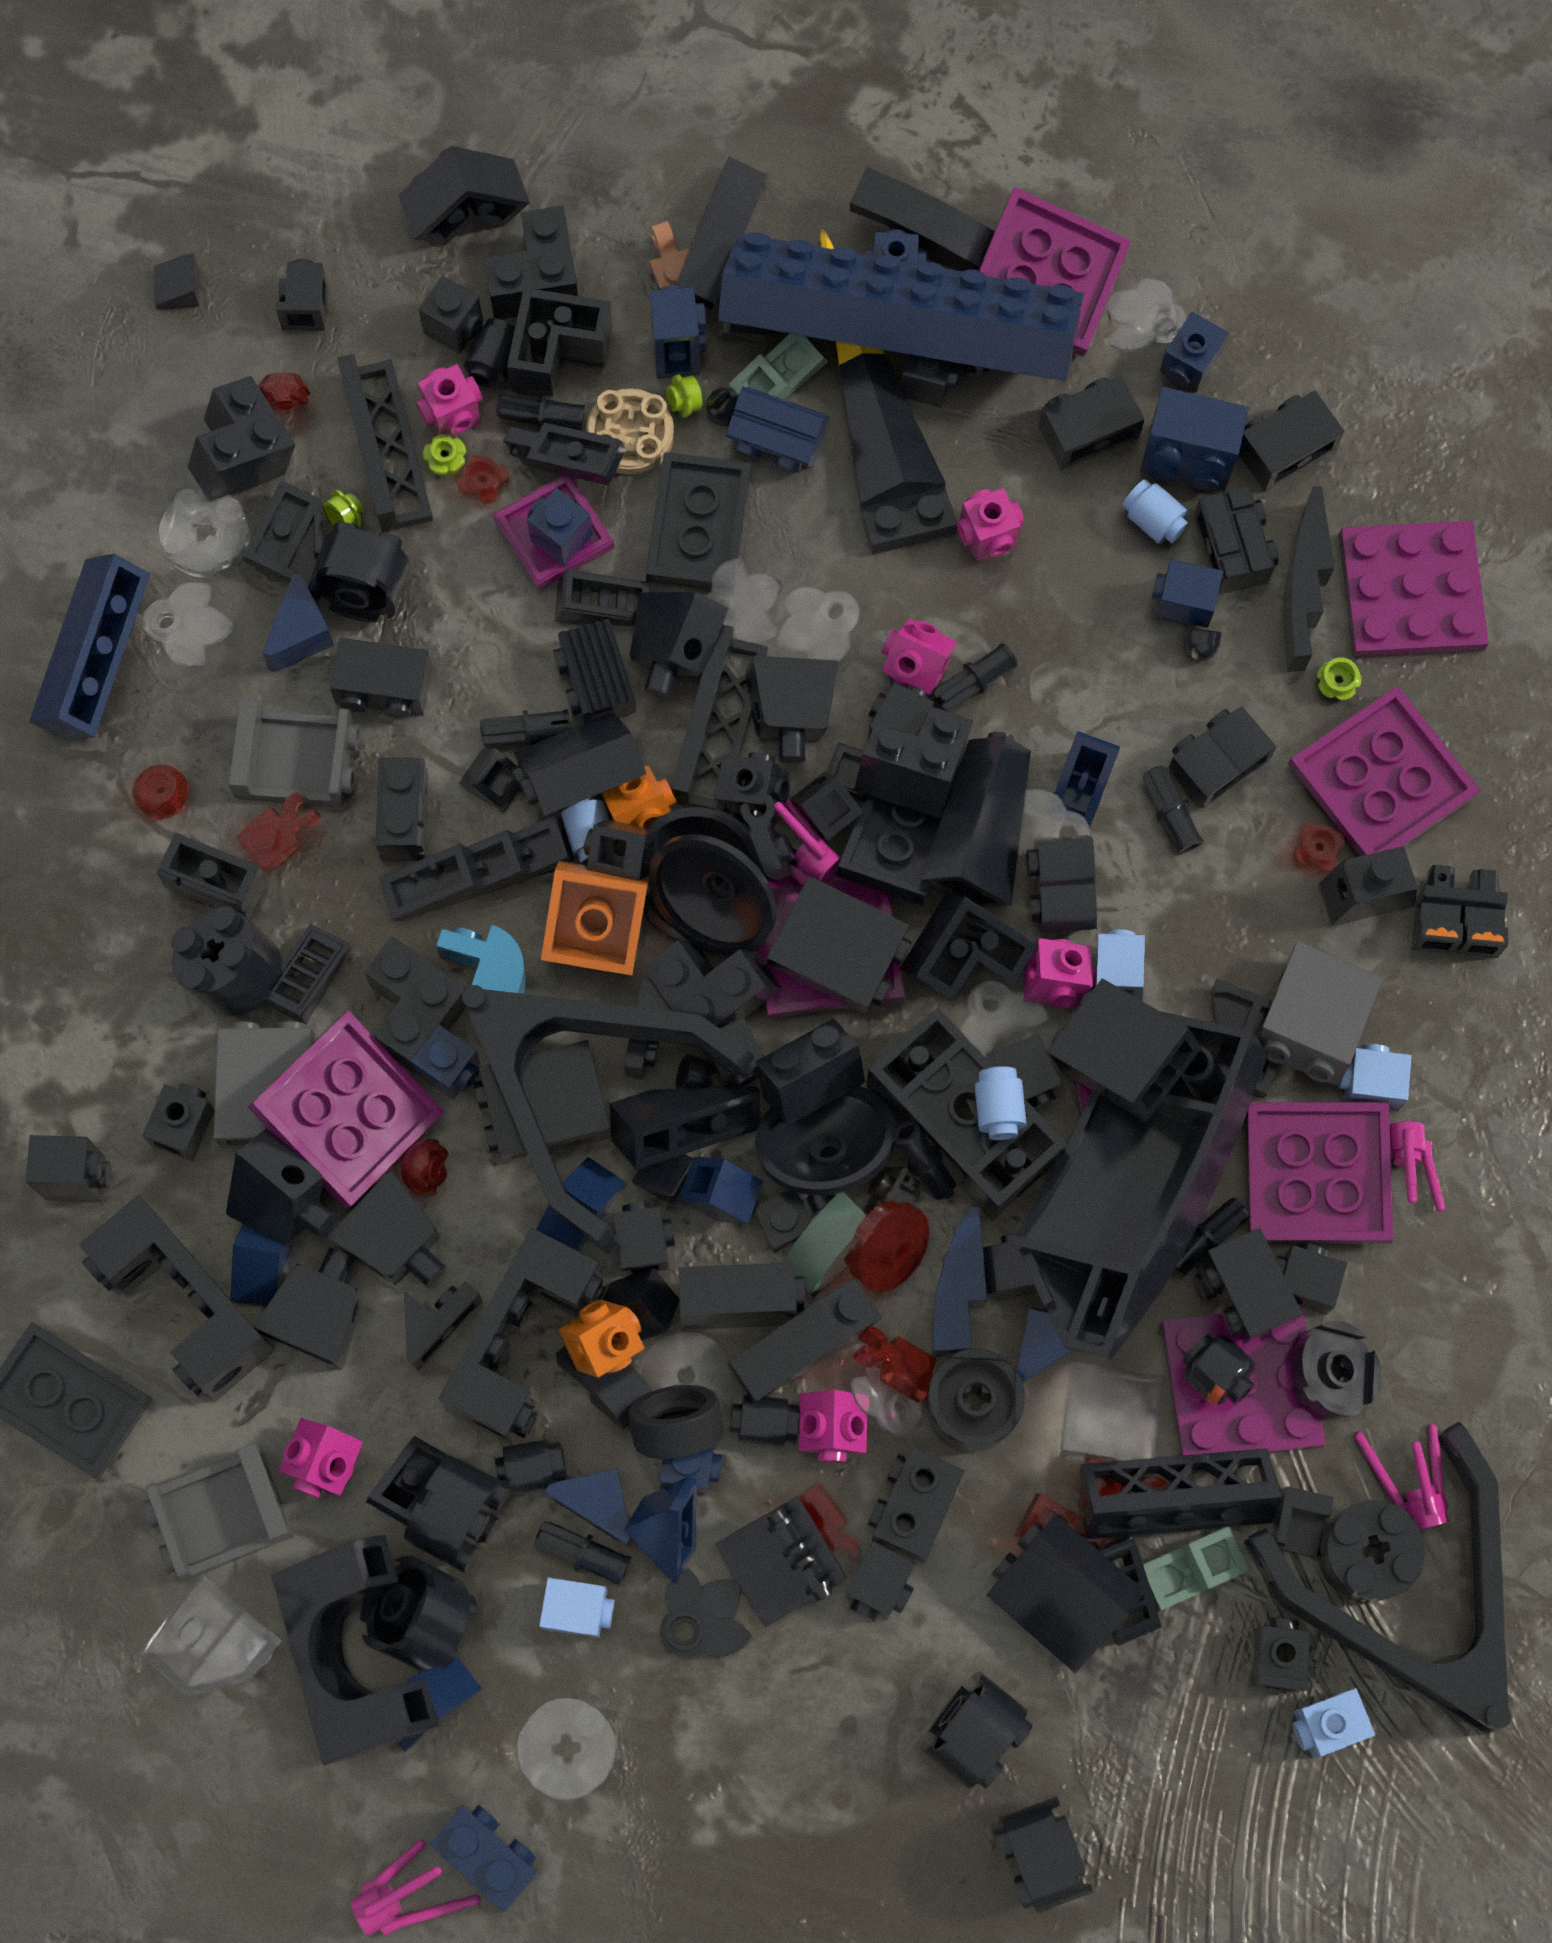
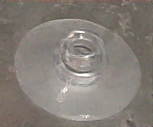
(692, 1352)

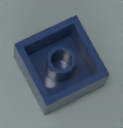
(1194, 439)

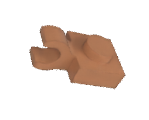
(670, 261)

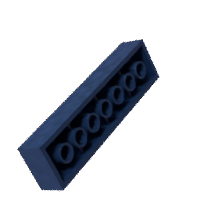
(900, 306)

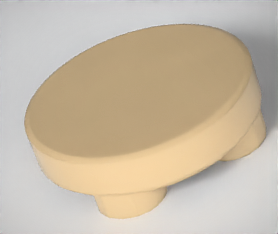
(639, 422)

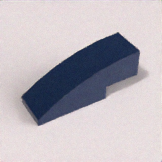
(959, 1288)

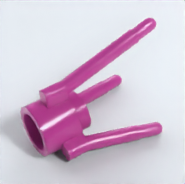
(814, 855)
(1407, 1150)
(1426, 1504)
(377, 1906)

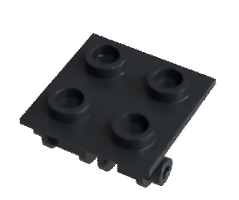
(782, 1561)

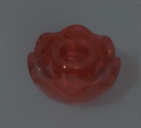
(285, 390)
(169, 802)
(424, 1167)

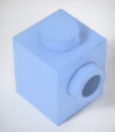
(1122, 960)
(1377, 1076)
(576, 1608)
(1332, 1723)

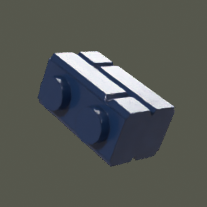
(777, 428)

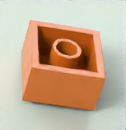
(594, 919)

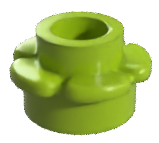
(684, 395)
(447, 465)
(343, 509)
(1347, 671)

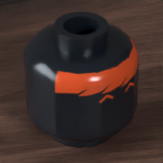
(1219, 1370)

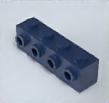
(89, 647)

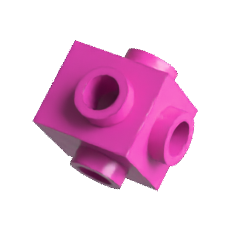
(449, 401)
(990, 523)
(917, 655)
(1059, 973)
(831, 1426)
(319, 1458)

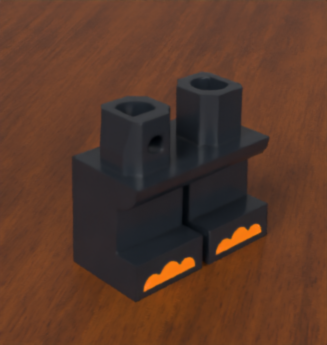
(1460, 917)

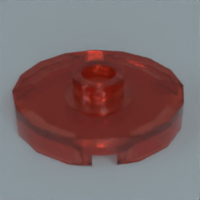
(889, 1245)

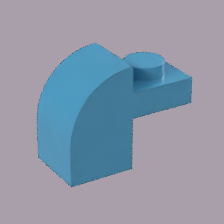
(496, 959)

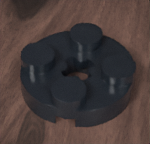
(1313, 1377)

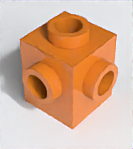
(640, 800)
(602, 1338)

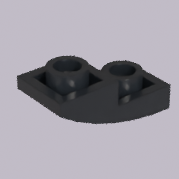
(611, 1392)

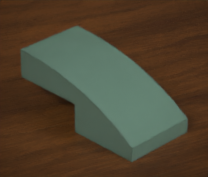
(783, 368)
(825, 1243)
(1194, 1568)

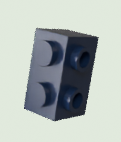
(677, 331)
(484, 1857)

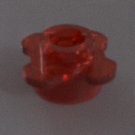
(482, 466)
(1319, 834)

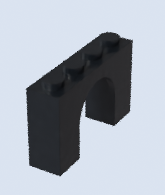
(313, 1606)

